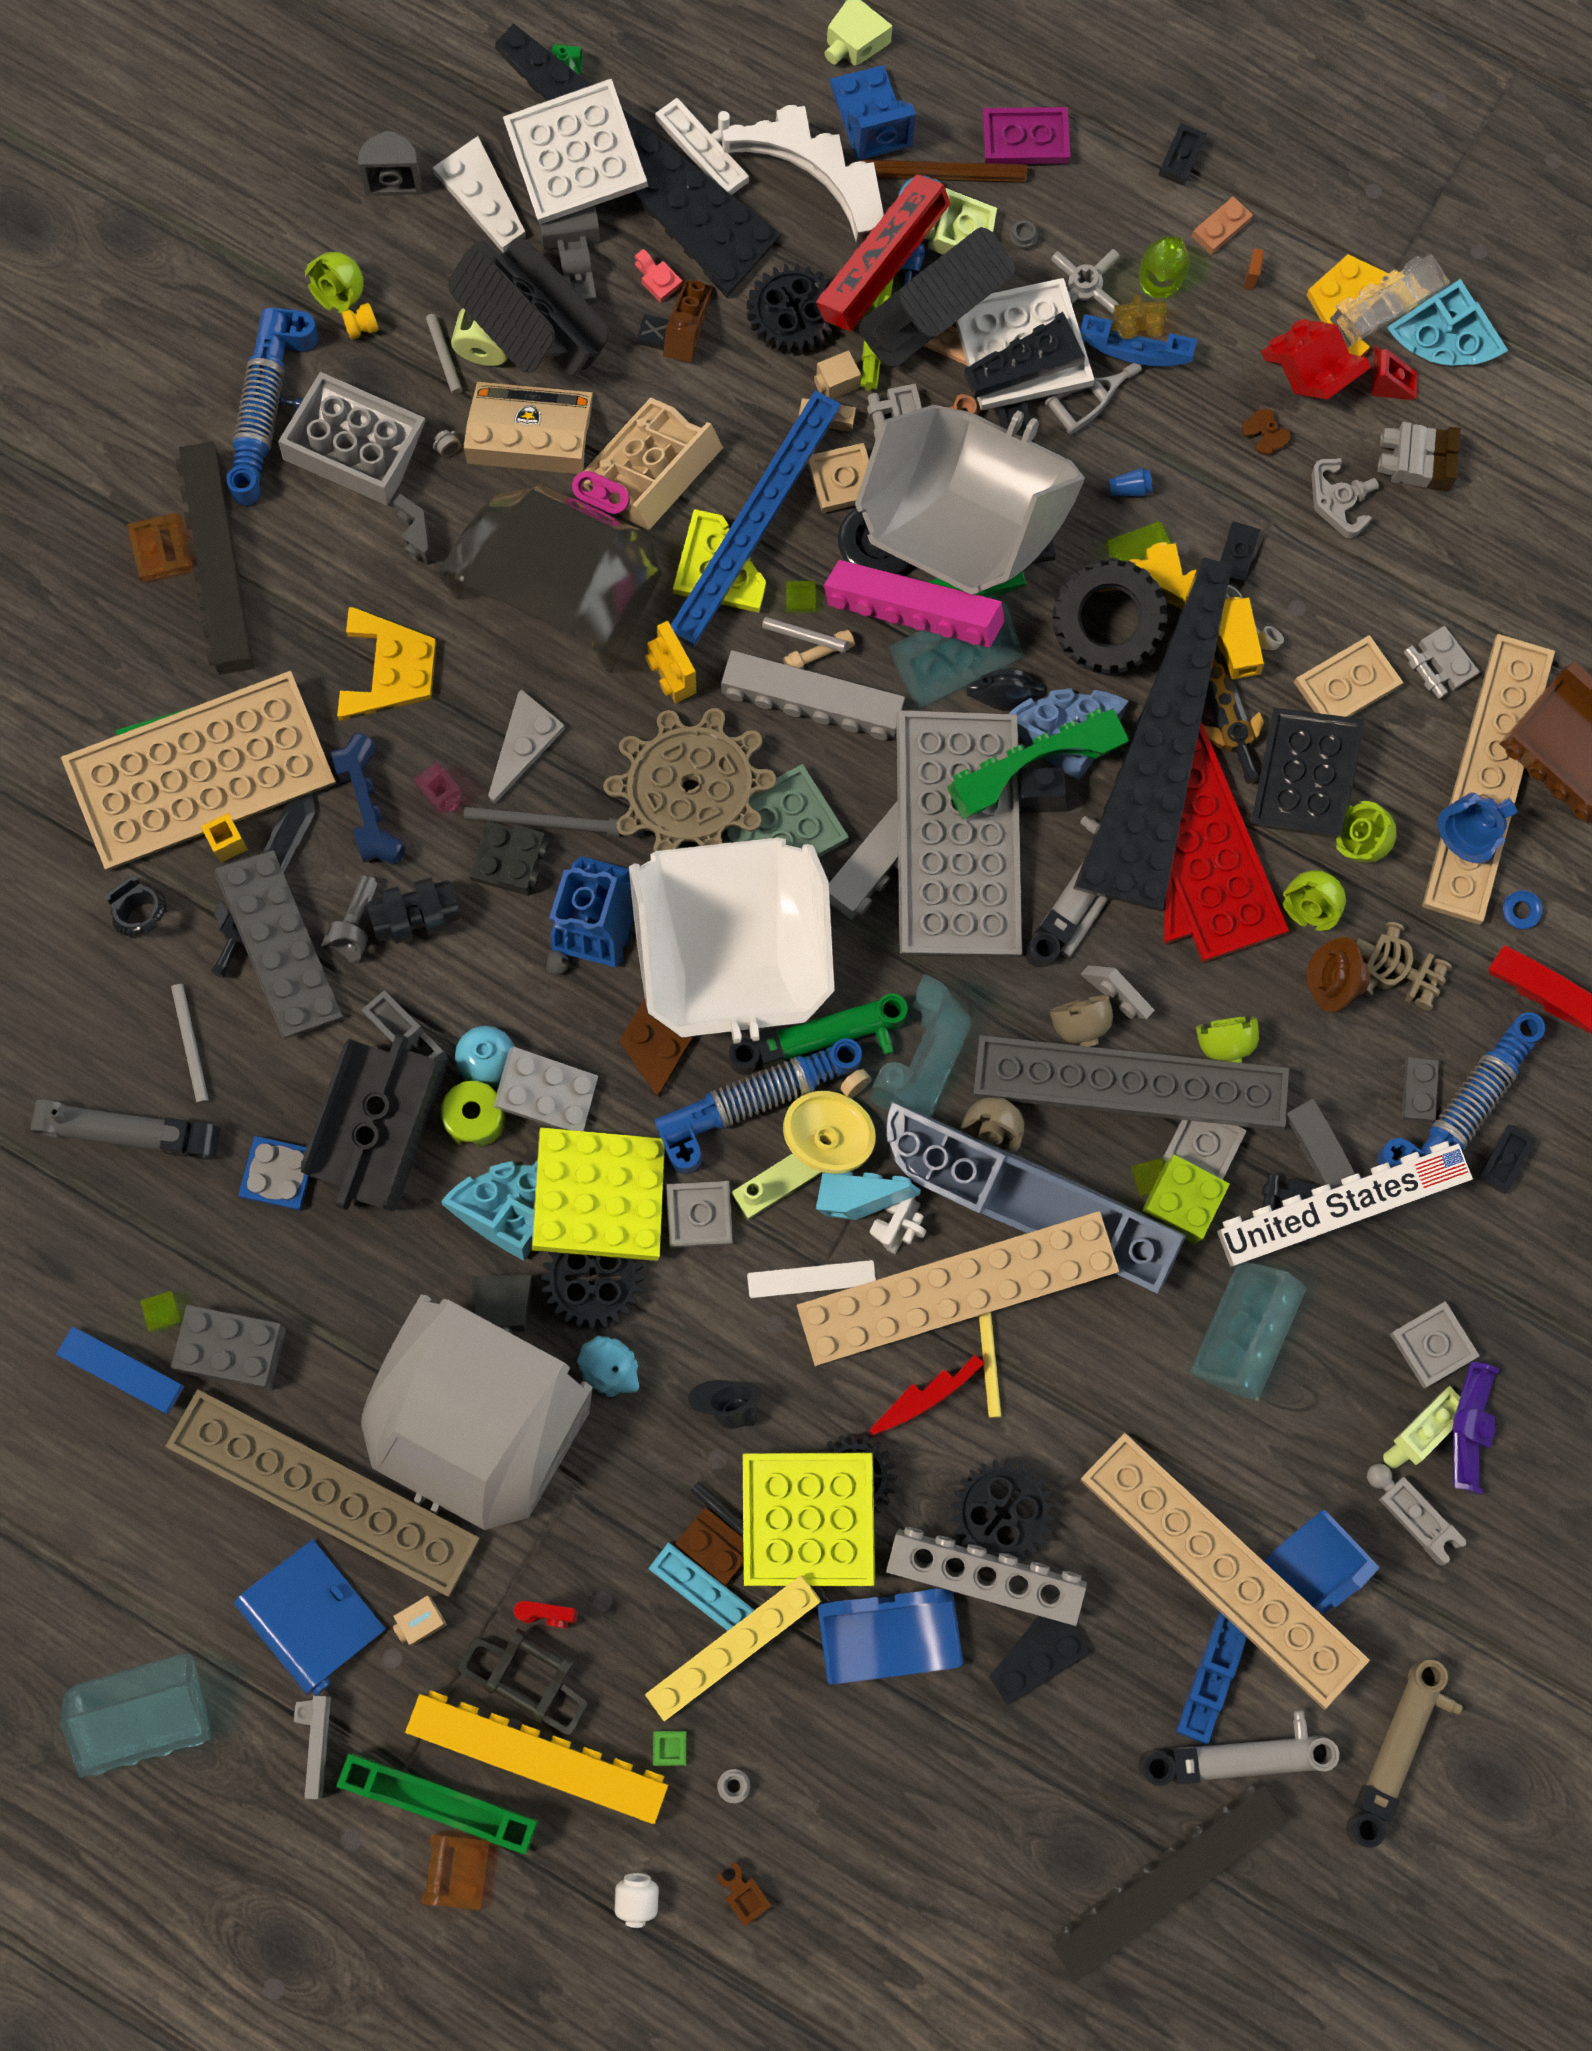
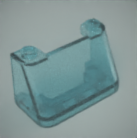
(924, 1080)

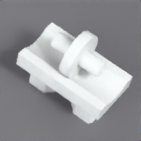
(902, 1227)

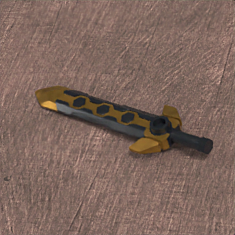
(1230, 717)

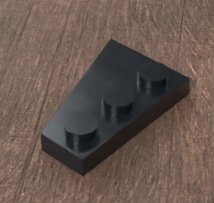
(1037, 1656)

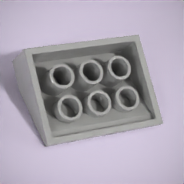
(352, 438)

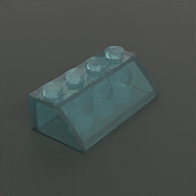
(940, 665)
(1248, 1329)

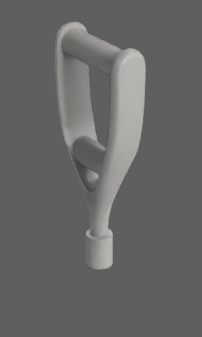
(1098, 390)

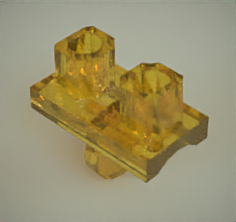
(1138, 317)

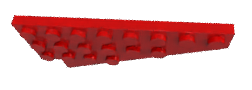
(1216, 877)

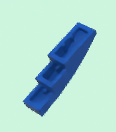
(120, 1370)
(1211, 1680)

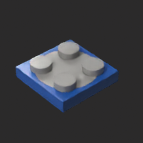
(275, 1174)

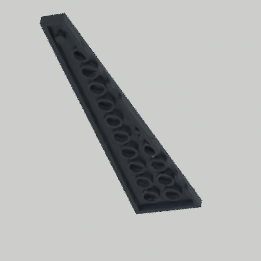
(691, 207)
(1143, 816)

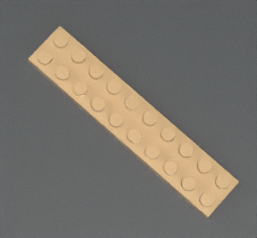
(1511, 684)
(957, 1288)
(1225, 1571)

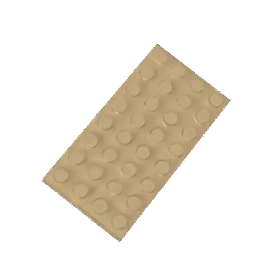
(196, 765)

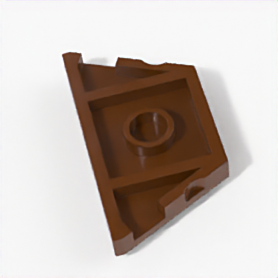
(653, 1048)

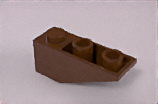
(687, 321)

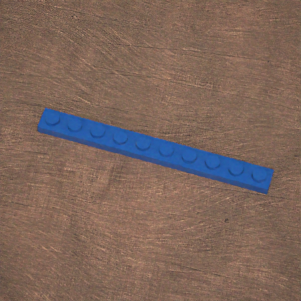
(754, 518)

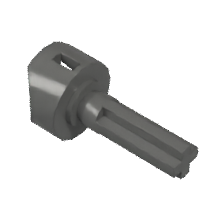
(347, 935)

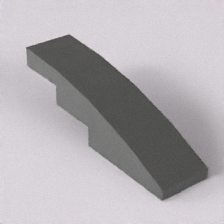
(1319, 1145)

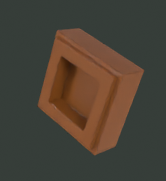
(1254, 269)

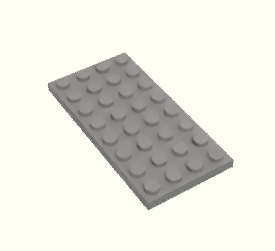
(956, 873)

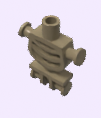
(1372, 954)

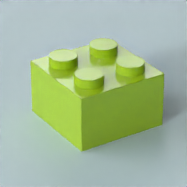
(1185, 1198)

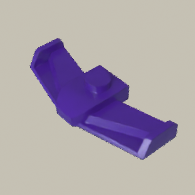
(1472, 1427)

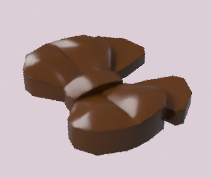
(1273, 436)

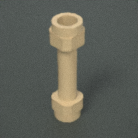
(799, 660)

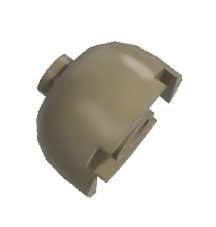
(1083, 1020)
(995, 1122)

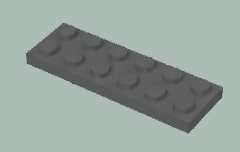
(278, 944)

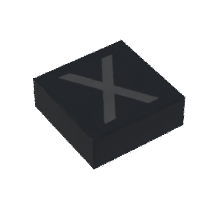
(652, 332)

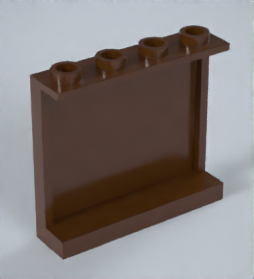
(1556, 740)

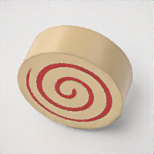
(855, 1083)

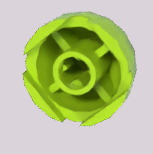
(335, 280)
(1367, 833)
(1315, 899)
(1229, 1038)

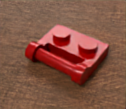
(555, 1615)

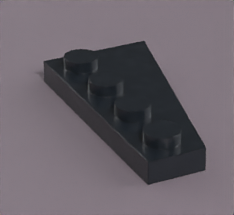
(1038, 354)

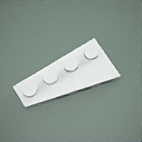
(478, 189)

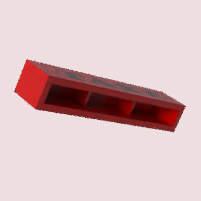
(883, 252)

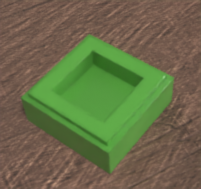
(669, 1748)

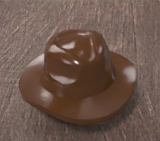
(1337, 974)

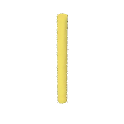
(990, 1367)

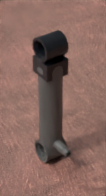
(168, 1135)

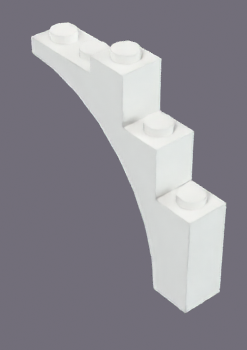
(821, 156)

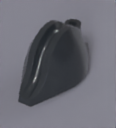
(1005, 688)

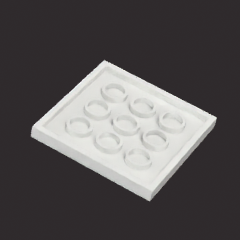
(575, 151)
(1014, 315)

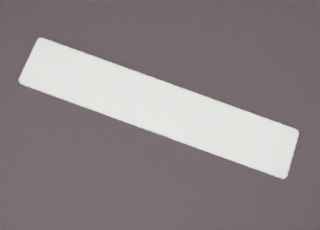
(810, 1279)

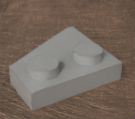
(1119, 990)

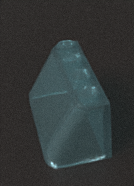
(135, 1715)

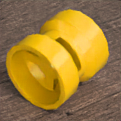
(360, 321)

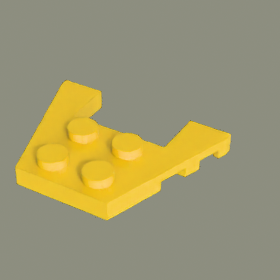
(1343, 281)
(401, 666)

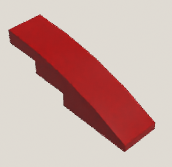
(1545, 987)
(915, 1402)

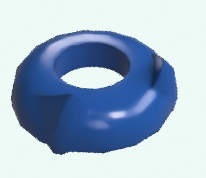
(1533, 903)

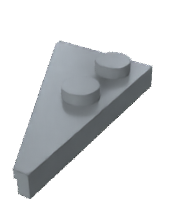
(527, 737)

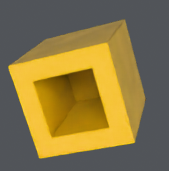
(224, 837)

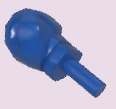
(914, 263)

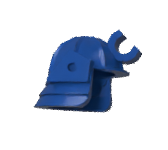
(1475, 826)

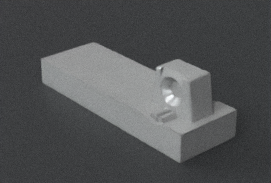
(315, 1714)

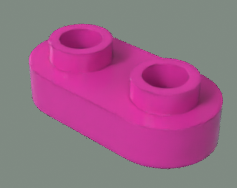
(601, 492)

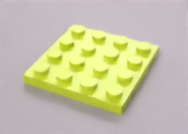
(598, 1194)
(808, 1519)

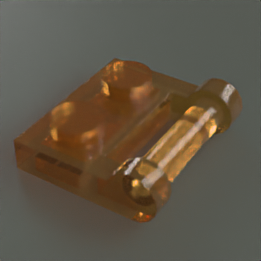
(150, 550)
(467, 1872)

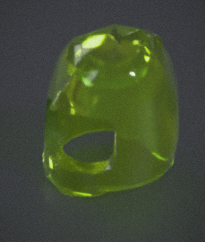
(1167, 260)

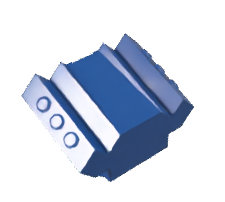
(593, 912)

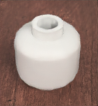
(636, 1899)

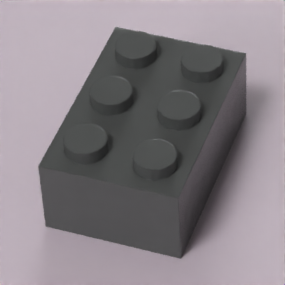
(228, 1347)

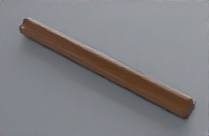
(950, 170)

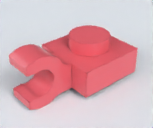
(658, 279)

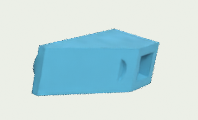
(857, 1196)

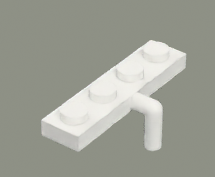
(703, 146)

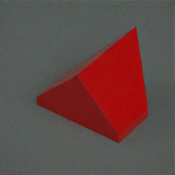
(1392, 376)

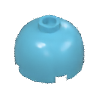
(483, 1055)

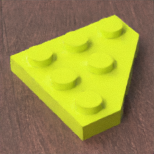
(701, 543)

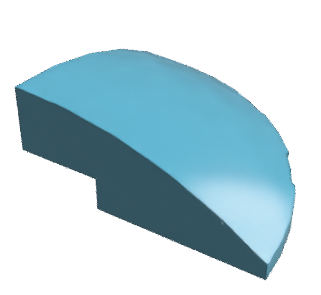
(1449, 330)
(499, 1205)

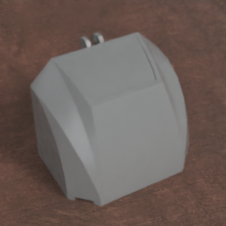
(964, 495)
(471, 1415)

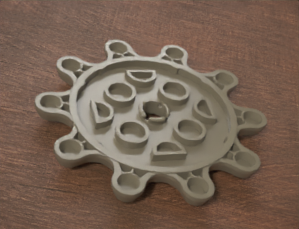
(686, 754)

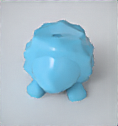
(608, 1366)

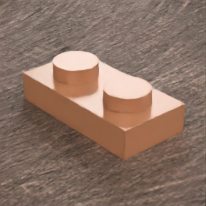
(1222, 225)

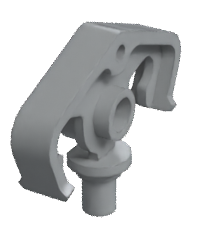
(1335, 499)

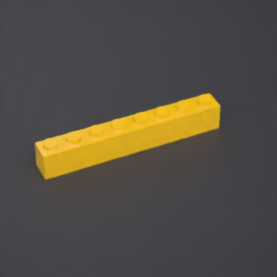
(536, 1757)

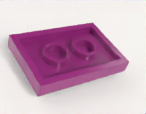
(1026, 135)

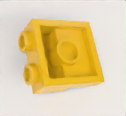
(672, 664)

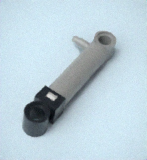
(1063, 917)
(1236, 1760)

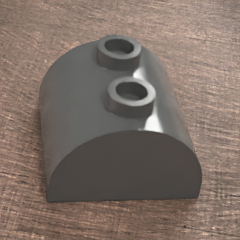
(389, 166)

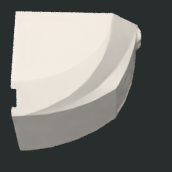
(733, 936)

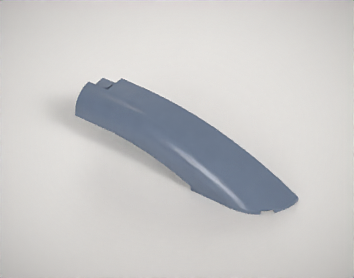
(1025, 1193)

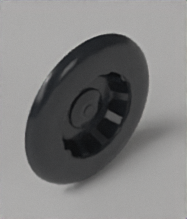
(866, 554)

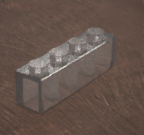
(1390, 299)

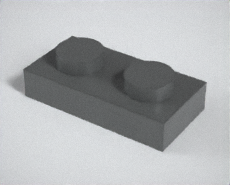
(1420, 1090)

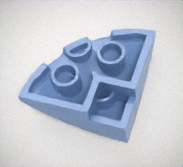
(1058, 709)

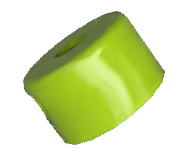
(485, 1127)

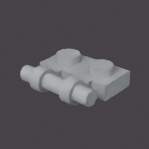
(900, 401)
(1448, 659)

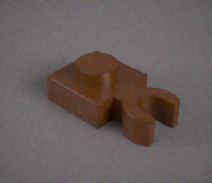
(746, 1898)

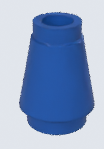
(1132, 483)

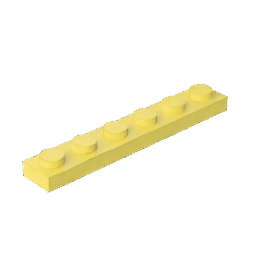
(733, 1647)

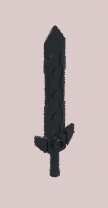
(284, 841)

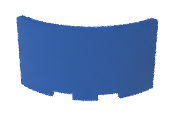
(1322, 1563)
(889, 1636)

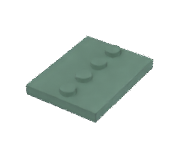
(795, 813)

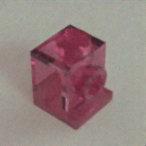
(437, 779)

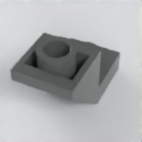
(416, 536)

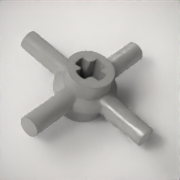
(1081, 276)

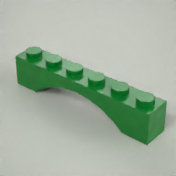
(1090, 739)
(438, 1803)

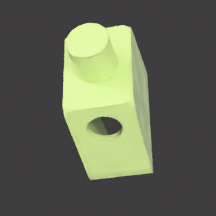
(856, 33)

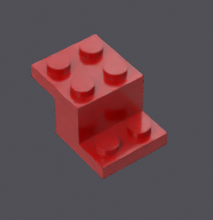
(1315, 358)

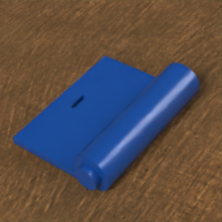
(304, 1620)

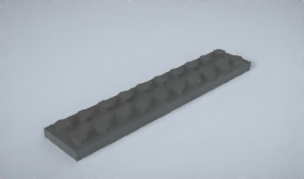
(1132, 1082)

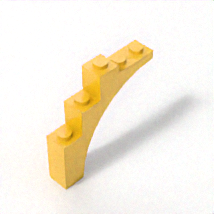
(1237, 629)

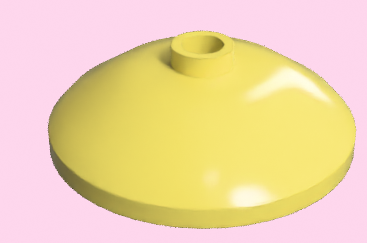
(832, 1120)

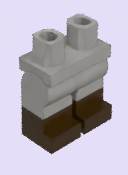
(1421, 455)

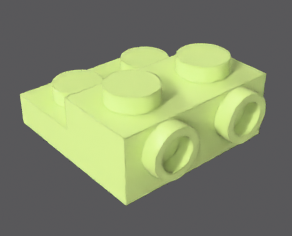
(959, 221)

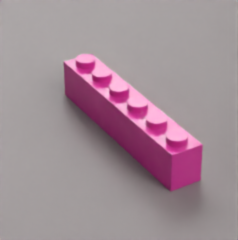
(914, 603)

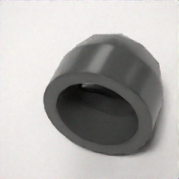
(554, 962)

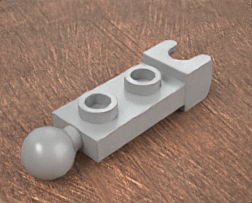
(1415, 1513)

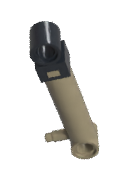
(1379, 1795)

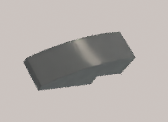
(393, 1019)

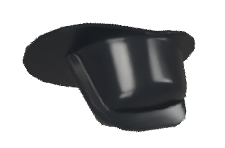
(727, 1401)

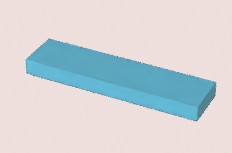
(699, 1587)

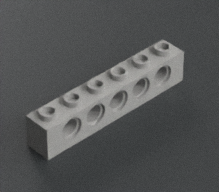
(999, 1591)

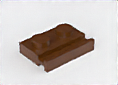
(713, 1546)

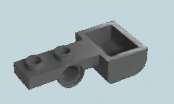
(571, 237)

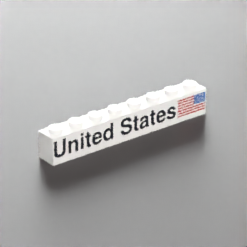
(1344, 1204)

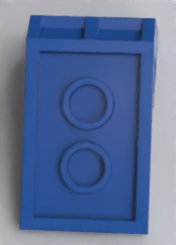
(872, 114)

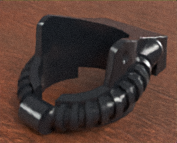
(128, 897)

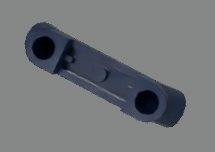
(370, 839)

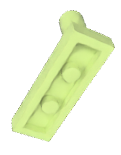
(773, 1185)
(1424, 1431)

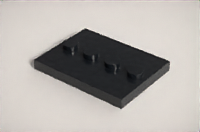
(1308, 772)

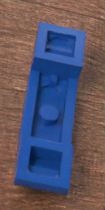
(1139, 350)

